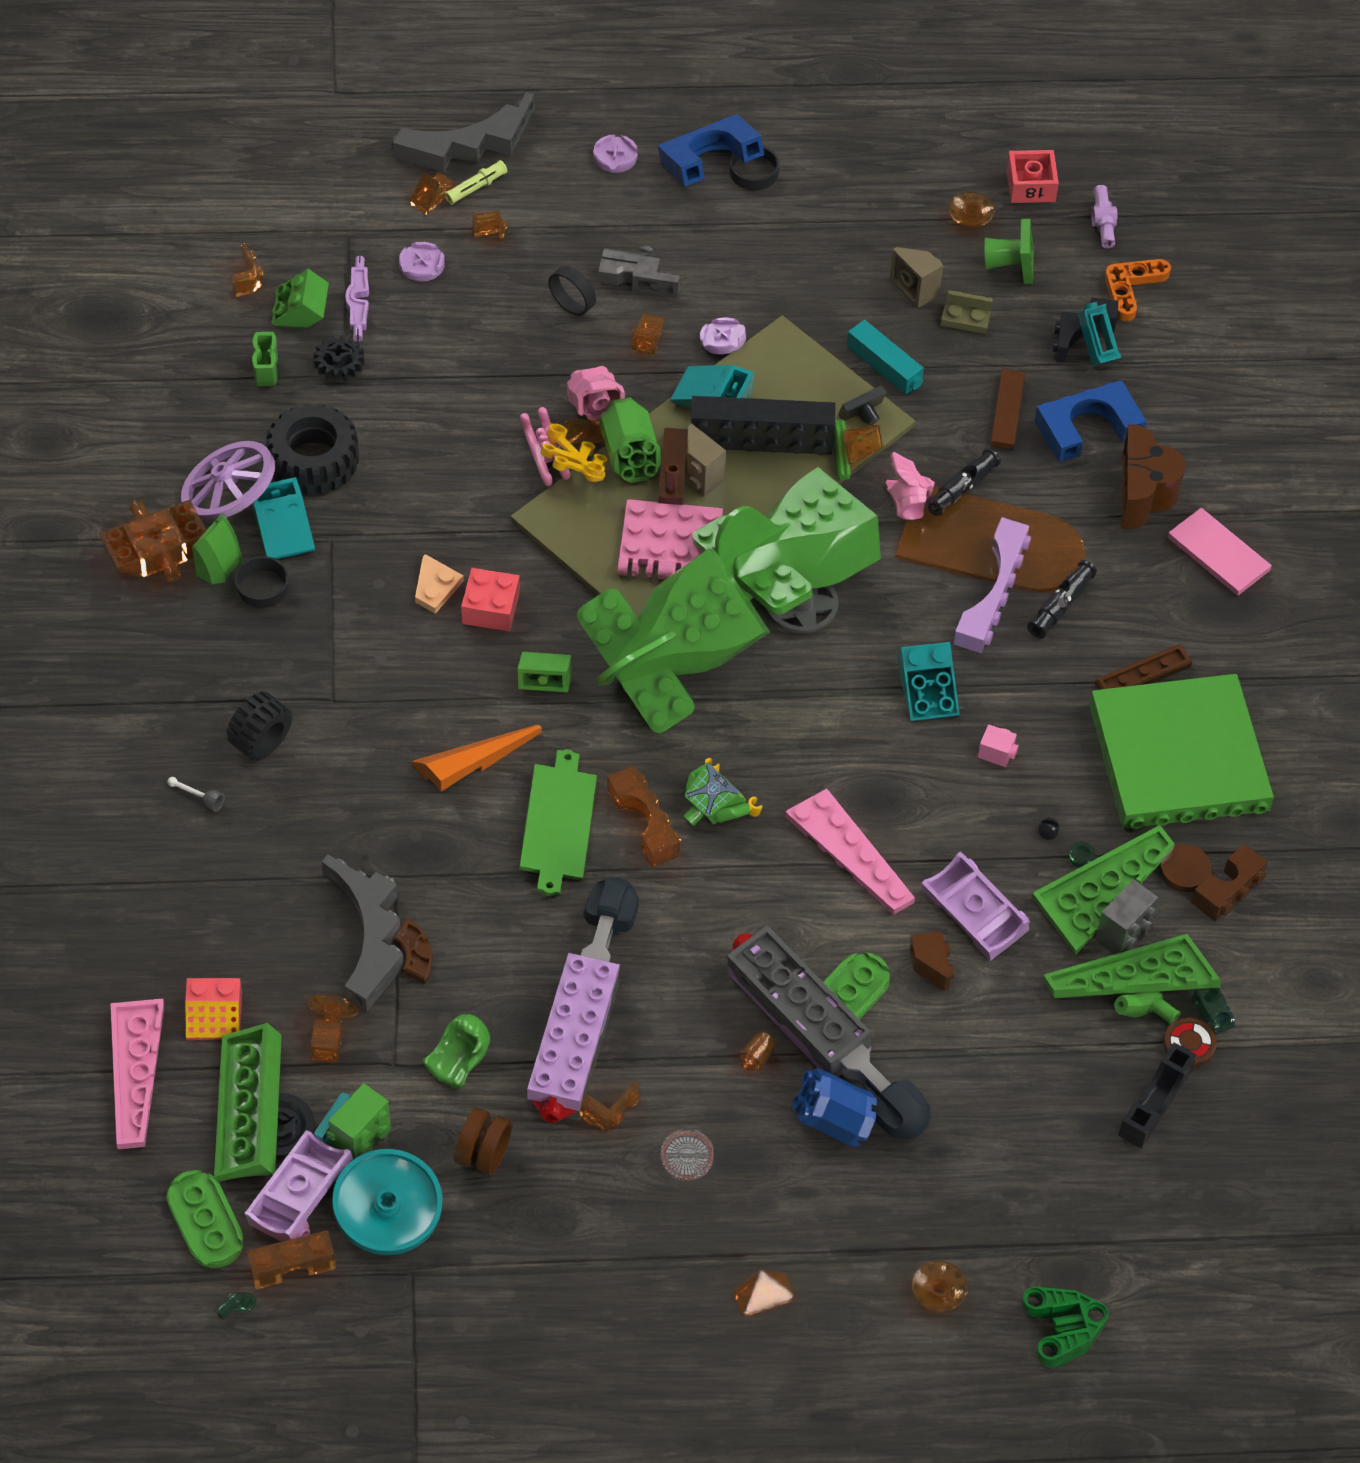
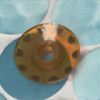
(971, 209)
(332, 1006)
(943, 1276)

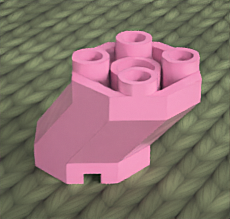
(593, 391)

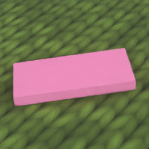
(1219, 551)

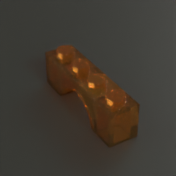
(631, 792)

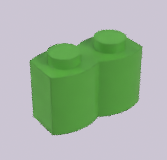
(265, 358)

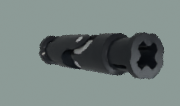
(963, 481)
(1062, 599)

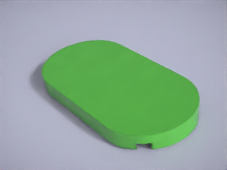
(859, 982)
(205, 1219)

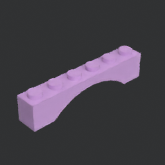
(976, 623)

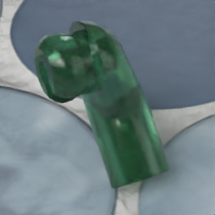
(236, 1301)

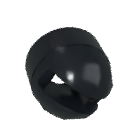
(1049, 828)

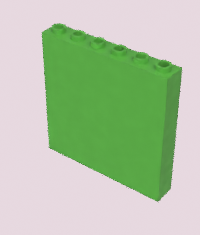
(1180, 751)

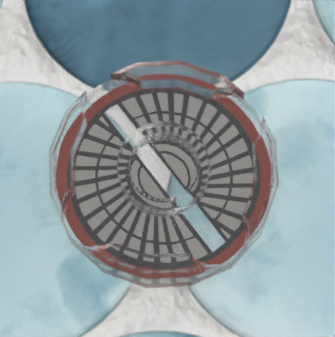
(687, 1154)

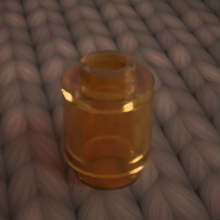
(757, 1051)

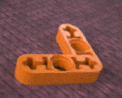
(1127, 278)

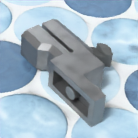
(639, 270)

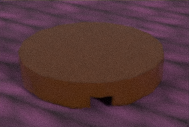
(1185, 868)

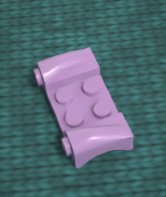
(976, 906)
(297, 1188)

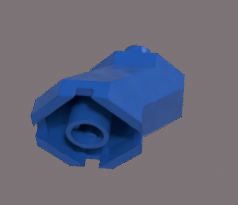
(835, 1107)

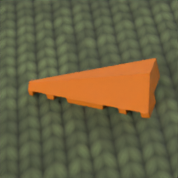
(452, 765)

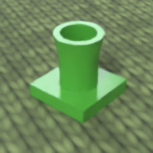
(1012, 252)

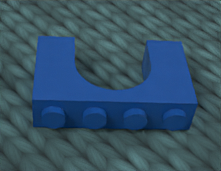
(730, 134)
(1108, 401)

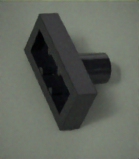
(864, 405)

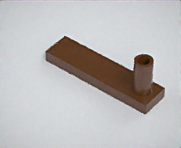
(673, 466)

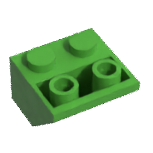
(300, 301)

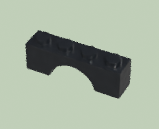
(1165, 1085)

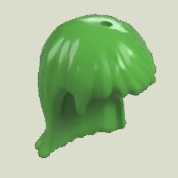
(458, 1050)

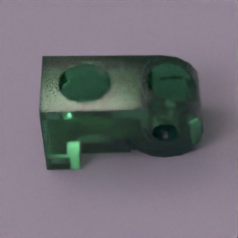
(1213, 1009)

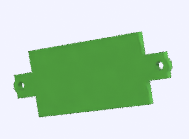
(558, 822)

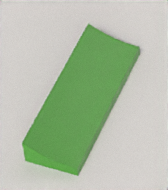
(248, 1103)

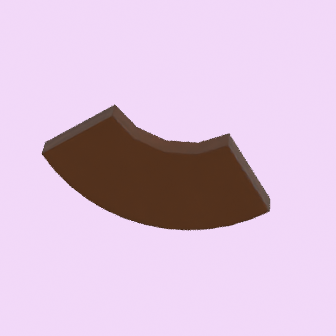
(416, 949)

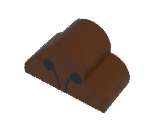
(1149, 477)

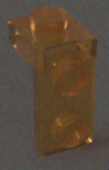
(249, 280)
(647, 335)
(605, 1118)

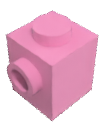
(998, 745)

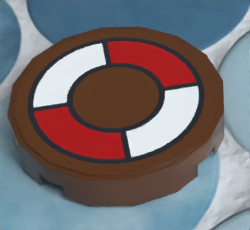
(1194, 1036)

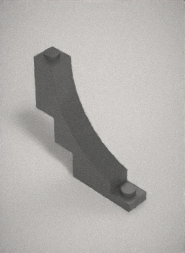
(437, 148)

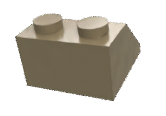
(916, 275)
(704, 461)

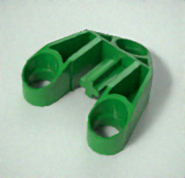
(1070, 1320)

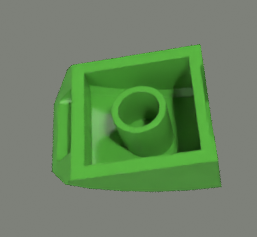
(217, 552)

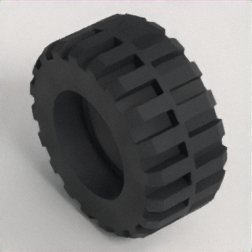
(310, 425)

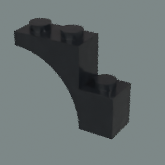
(1070, 330)

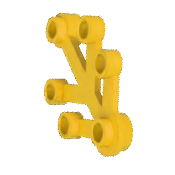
(592, 470)

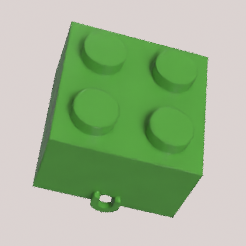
(360, 1122)

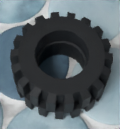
(259, 725)

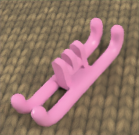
(535, 448)

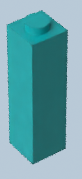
(885, 357)

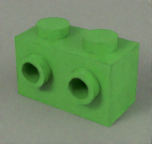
(545, 672)

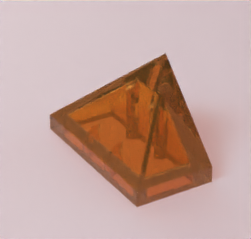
(583, 430)
(862, 442)
(764, 1292)

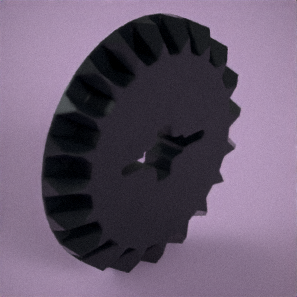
(297, 1119)

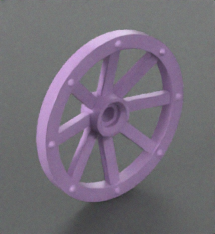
(225, 476)

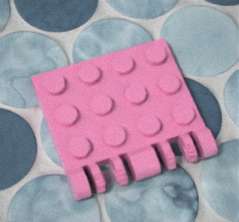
(661, 536)

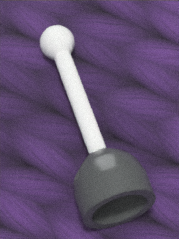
(211, 799)

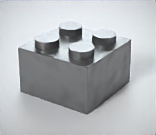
(1127, 918)

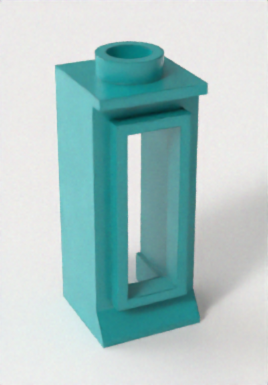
(1091, 337)

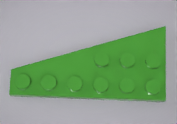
(1150, 968)

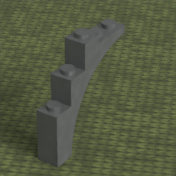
(379, 959)

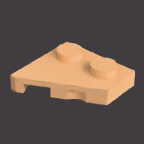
(436, 584)

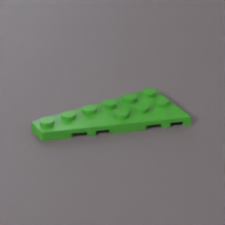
(1077, 899)

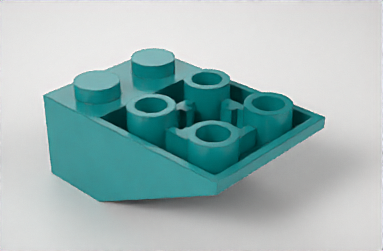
(713, 382)
(283, 520)
(928, 681)

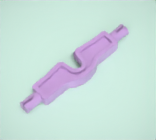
(357, 307)

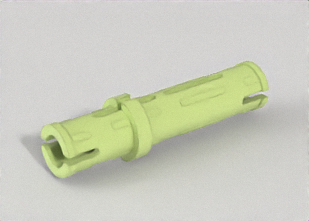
(496, 170)

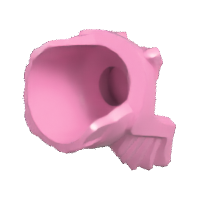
(910, 490)

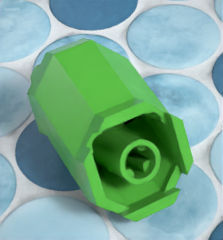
(630, 440)

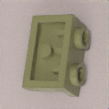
(967, 312)

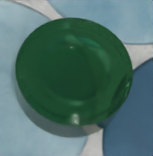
(1081, 854)

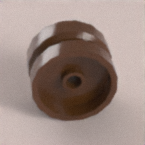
(483, 1141)

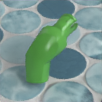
(1145, 1002)

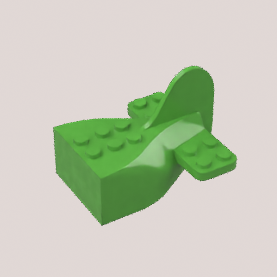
(803, 542)
(686, 627)

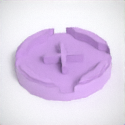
(615, 153)
(421, 261)
(723, 336)

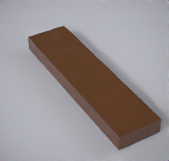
(1007, 409)
(1147, 670)

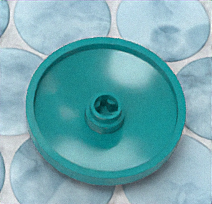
(387, 1202)

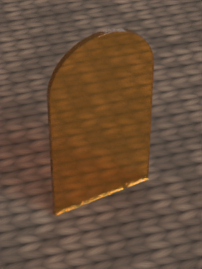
(965, 535)

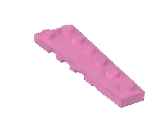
(840, 837)
(135, 1053)

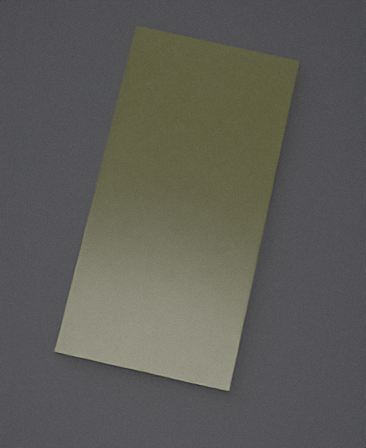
(584, 519)

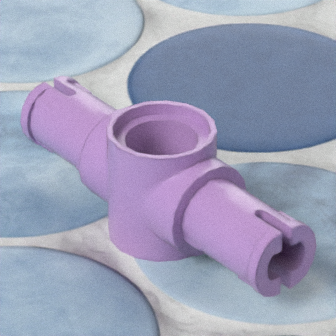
(1104, 216)

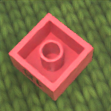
(1032, 176)
(490, 599)

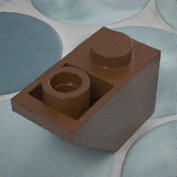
(930, 958)

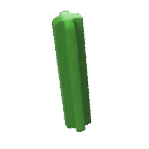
(842, 465)

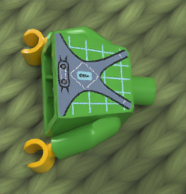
(715, 797)

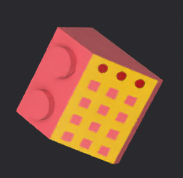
(212, 1007)

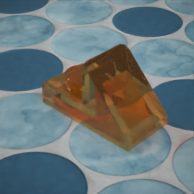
(431, 191)

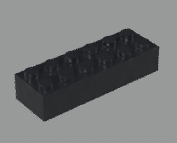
(766, 424)

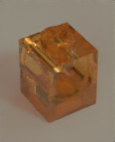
(326, 1039)

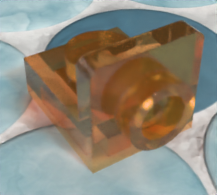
(489, 223)

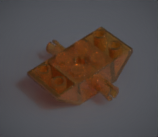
(154, 540)

